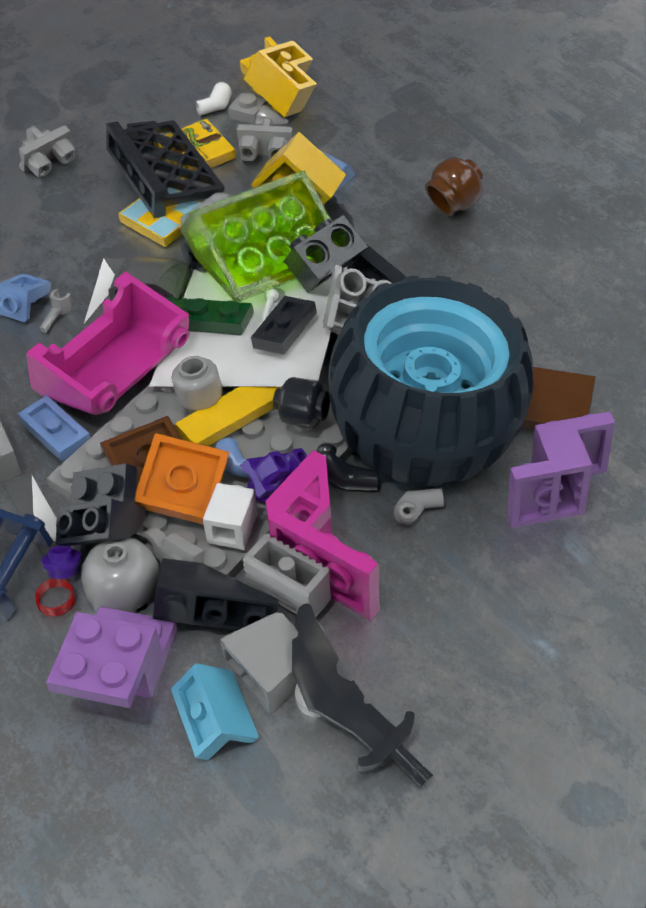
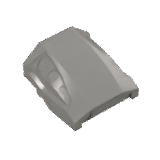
(345, 292)

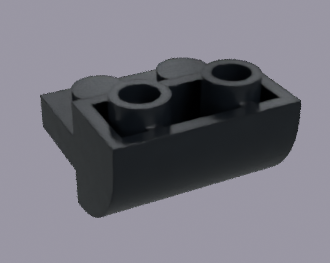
(100, 507)

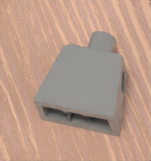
(263, 659)

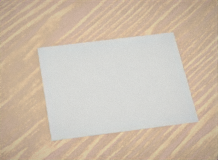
(234, 354)

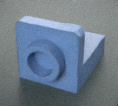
(19, 293)

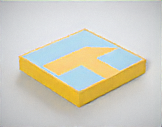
(162, 229)

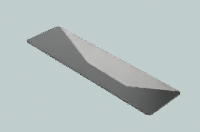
(107, 274)
(30, 500)

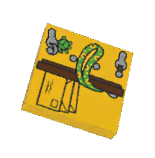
(208, 142)

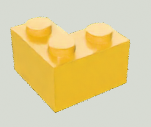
(281, 77)
(302, 155)

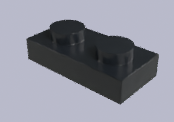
(283, 325)

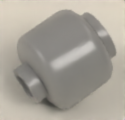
(197, 383)

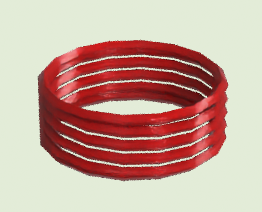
(60, 610)

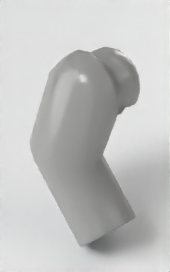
(414, 503)

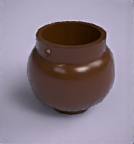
(455, 185)

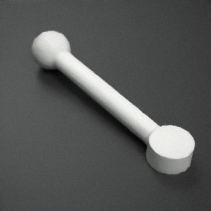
(271, 296)

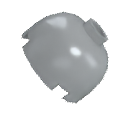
(120, 575)

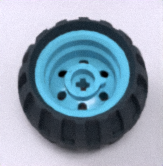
(430, 379)

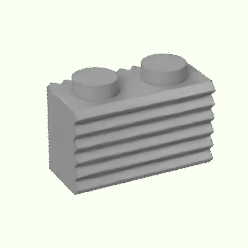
(287, 575)

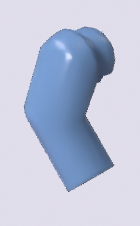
(235, 457)

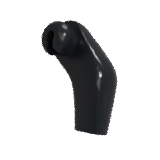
(347, 475)

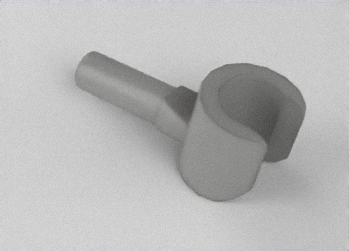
(59, 306)

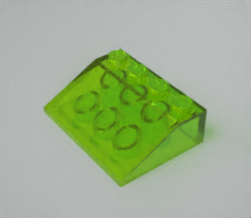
(250, 234)

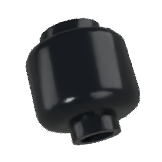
(302, 402)

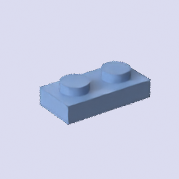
(53, 427)

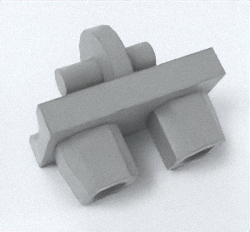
(261, 139)
(44, 146)

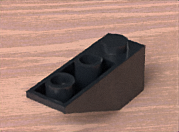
(207, 597)

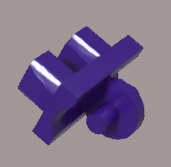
(271, 471)

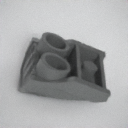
(162, 275)

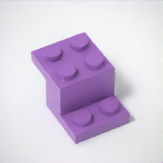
(560, 469)
(112, 656)

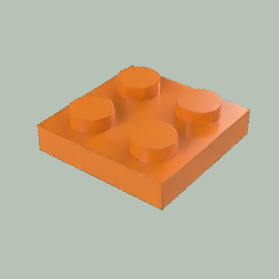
(180, 478)

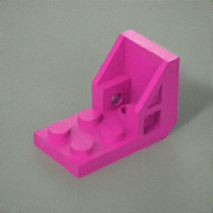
(301, 517)

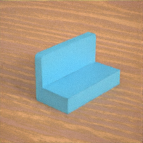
(212, 709)

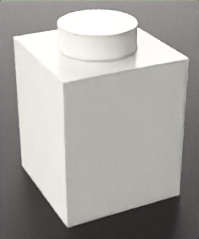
(230, 516)

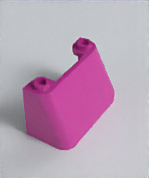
(112, 351)

